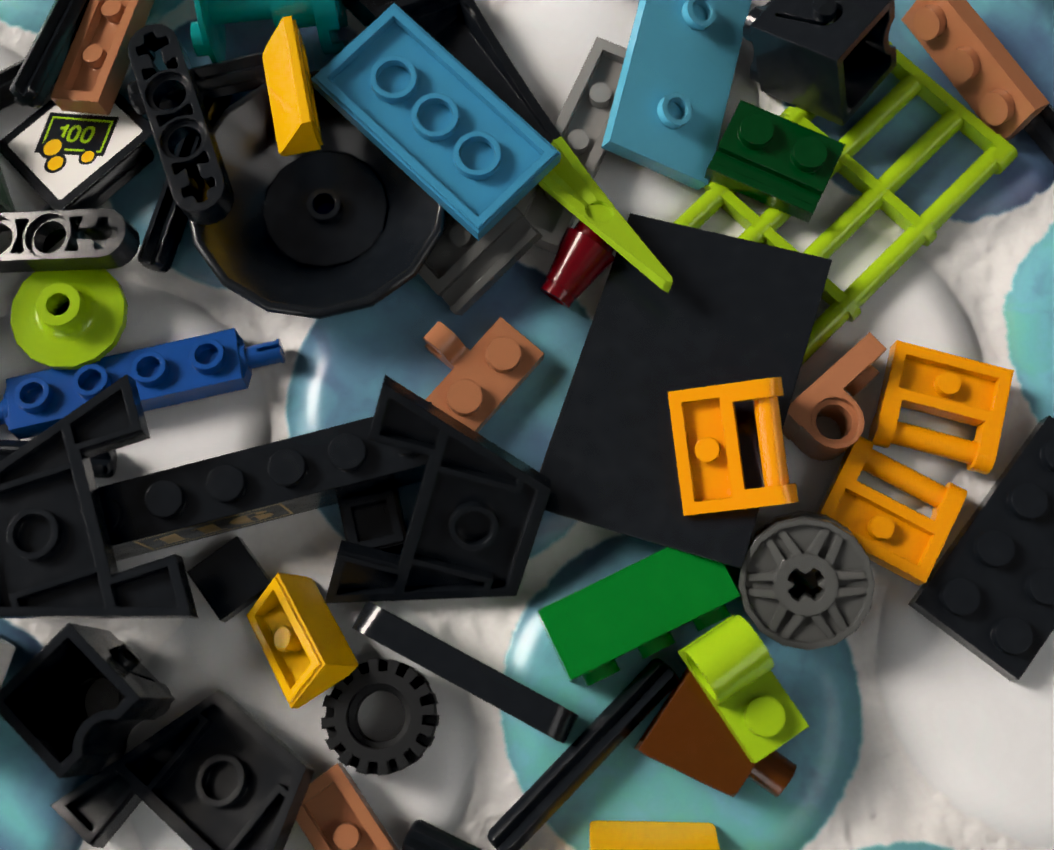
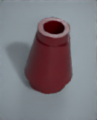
(576, 264)

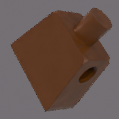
(697, 743)

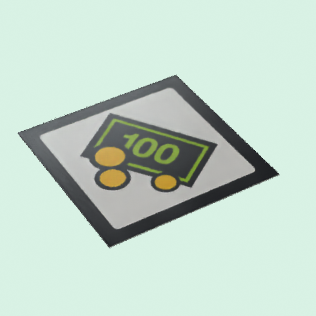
(70, 151)

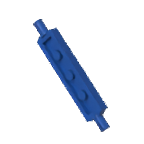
(163, 376)

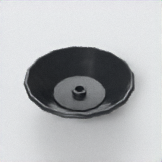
(285, 252)

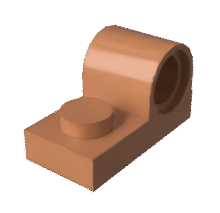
(829, 399)

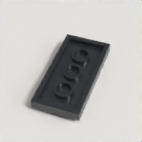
(999, 571)

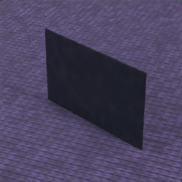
(728, 318)

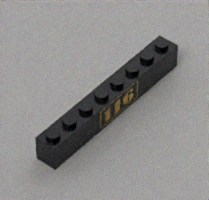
(252, 487)

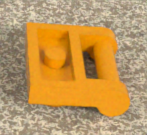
(944, 388)
(711, 452)
(885, 528)

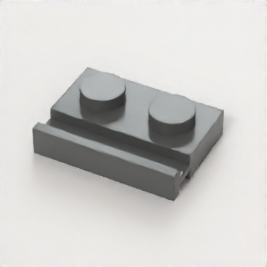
(466, 268)

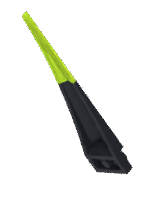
(468, 37)

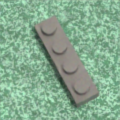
(583, 128)

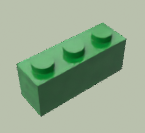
(636, 611)

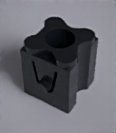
(821, 52)
(49, 700)

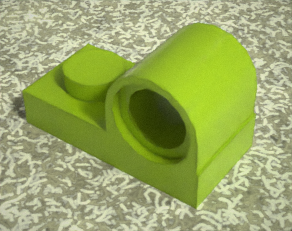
(739, 683)

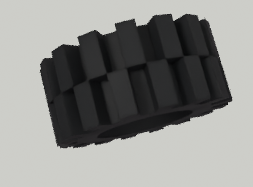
(343, 725)

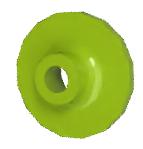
(80, 334)

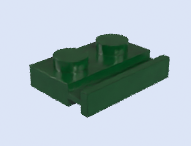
(774, 161)

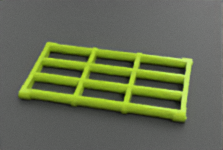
(875, 192)

